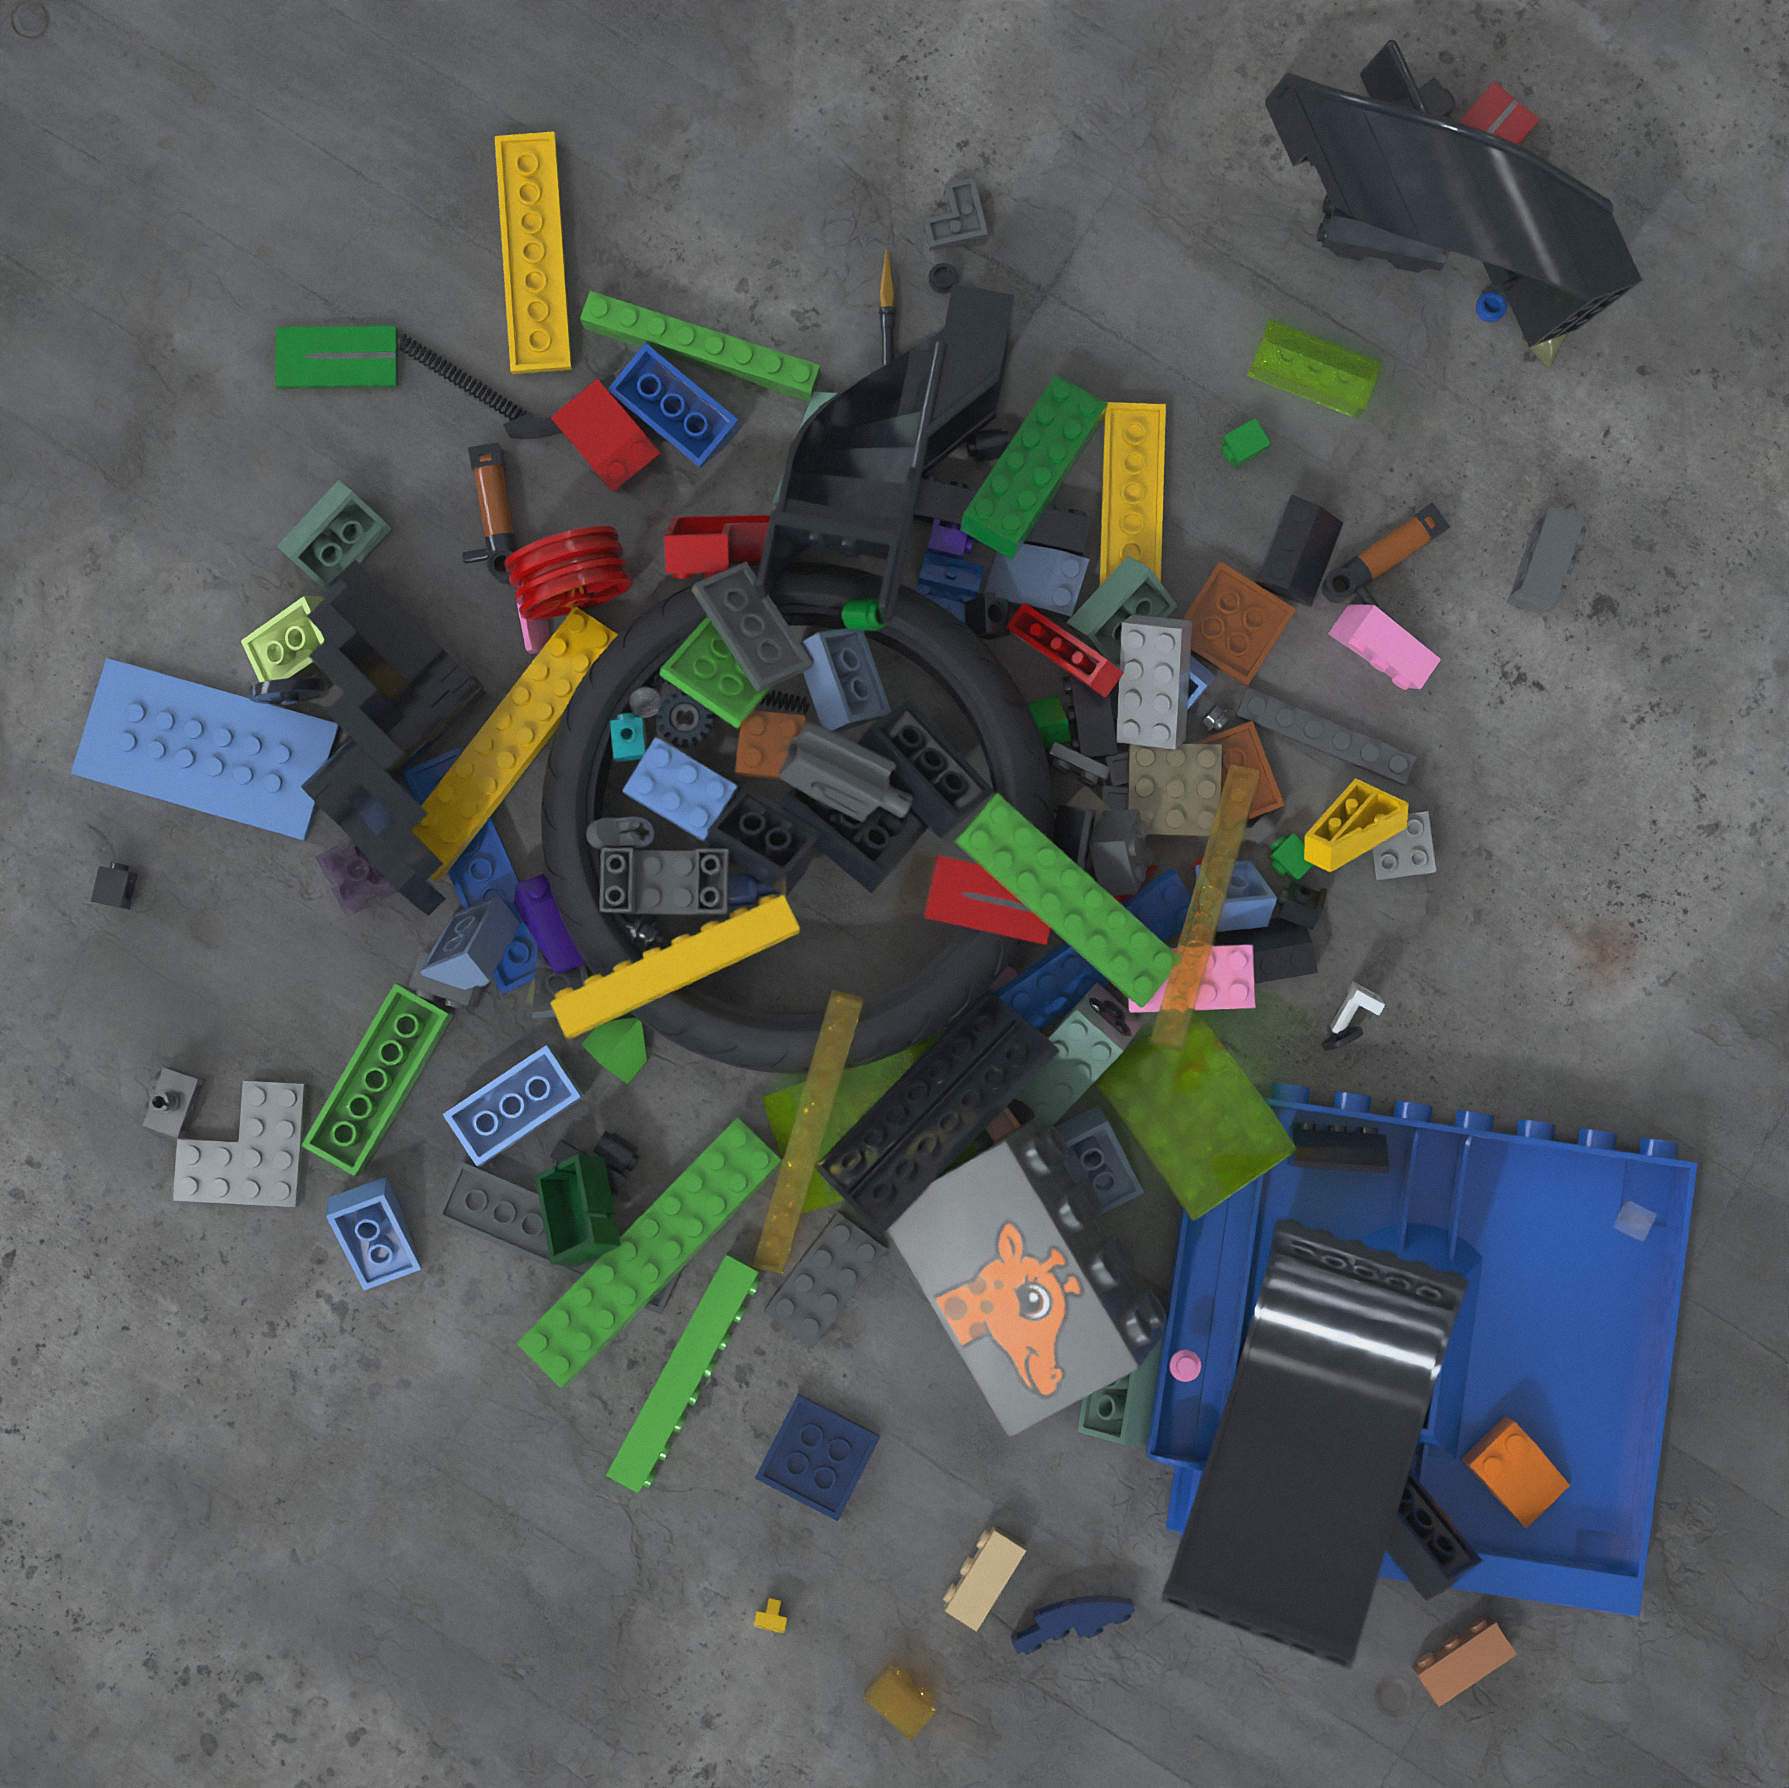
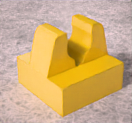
(770, 1619)

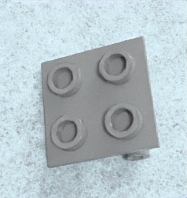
(1407, 851)

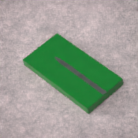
(336, 357)

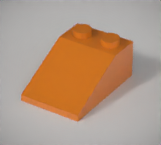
(1515, 1471)

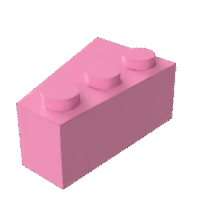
(1385, 645)

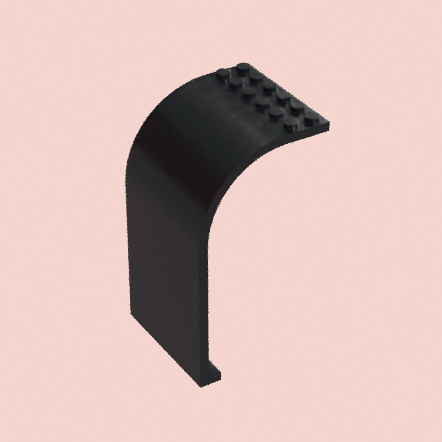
(1315, 1442)

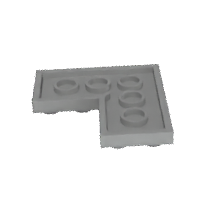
(259, 1167)

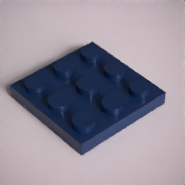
(817, 1457)

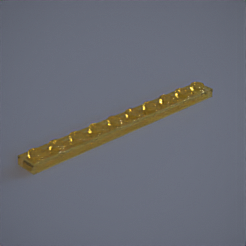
(1205, 908)
(807, 1131)

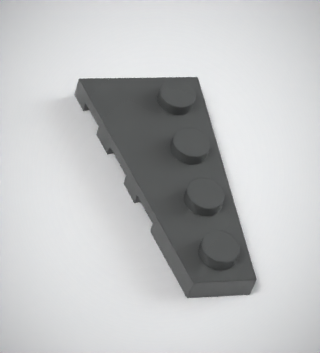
(549, 984)

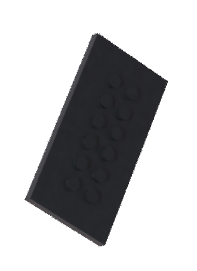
(935, 1110)

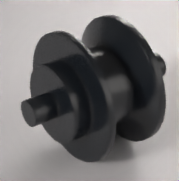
(644, 932)

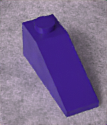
(541, 916)

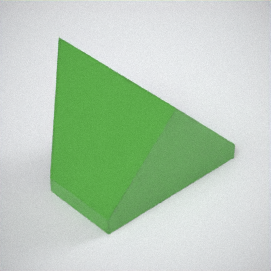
(619, 1047)

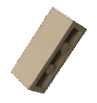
(983, 1577)

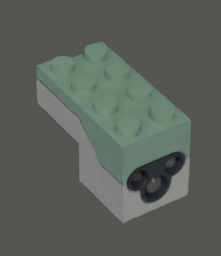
(1088, 1044)

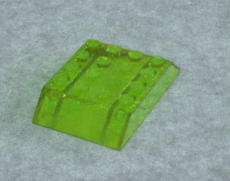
(1195, 1117)

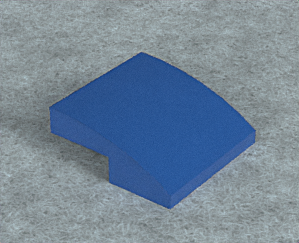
(950, 582)

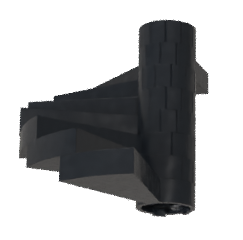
(394, 707)

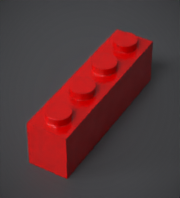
(1064, 650)

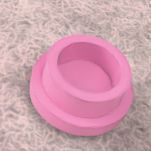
(1185, 1365)

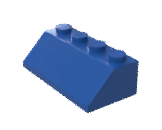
(674, 406)

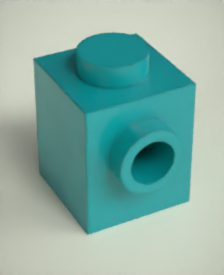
(628, 737)

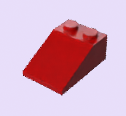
(604, 435)

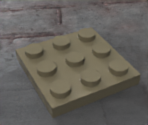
(1175, 788)

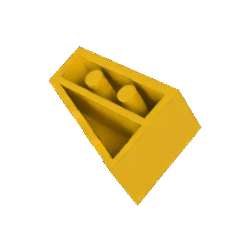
(1354, 825)

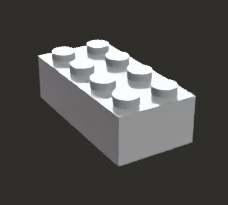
(1154, 681)

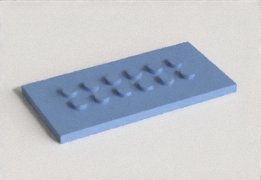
(203, 748)

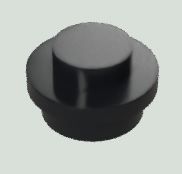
(942, 278)

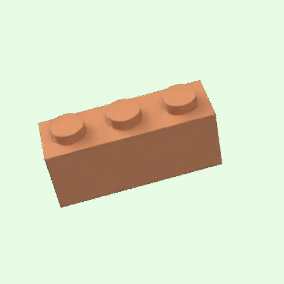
(1463, 1660)

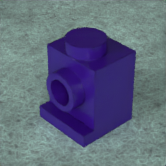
(949, 541)

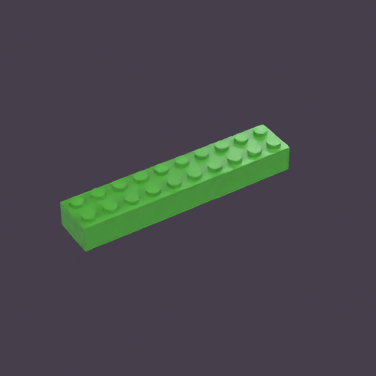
(650, 1254)

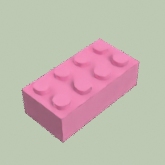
(1226, 982)

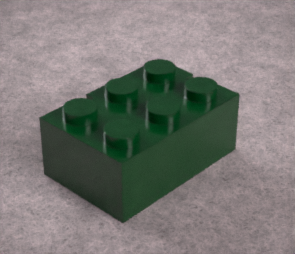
(577, 1210)

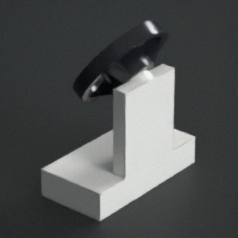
(1341, 1032)

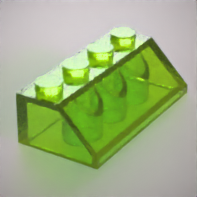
(1314, 369)

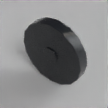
(288, 690)

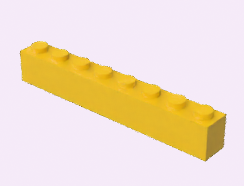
(675, 966)

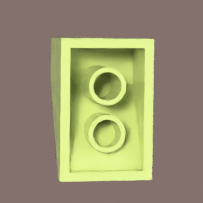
(285, 642)

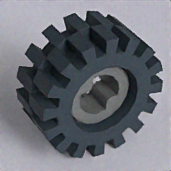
(684, 735)

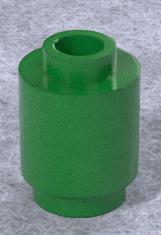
(862, 614)

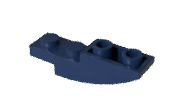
(1083, 1613)

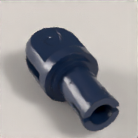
(745, 890)

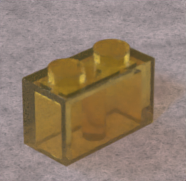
(900, 1701)

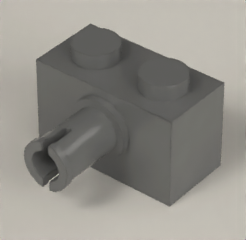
(173, 1102)

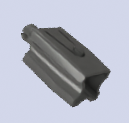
(842, 774)

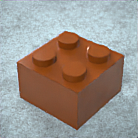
(765, 743)

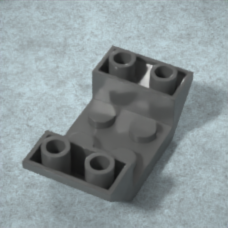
(664, 881)

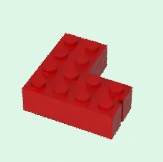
(713, 542)

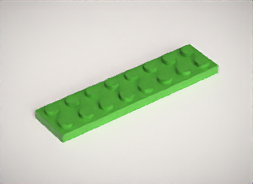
(1067, 900)

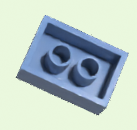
(680, 789)

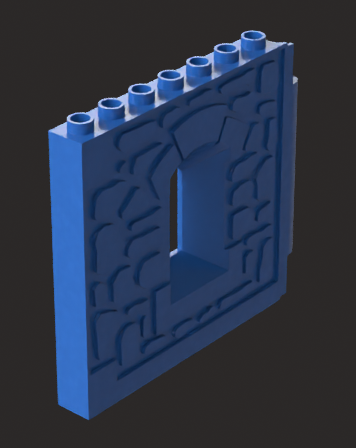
(1556, 1329)

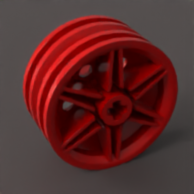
(568, 572)

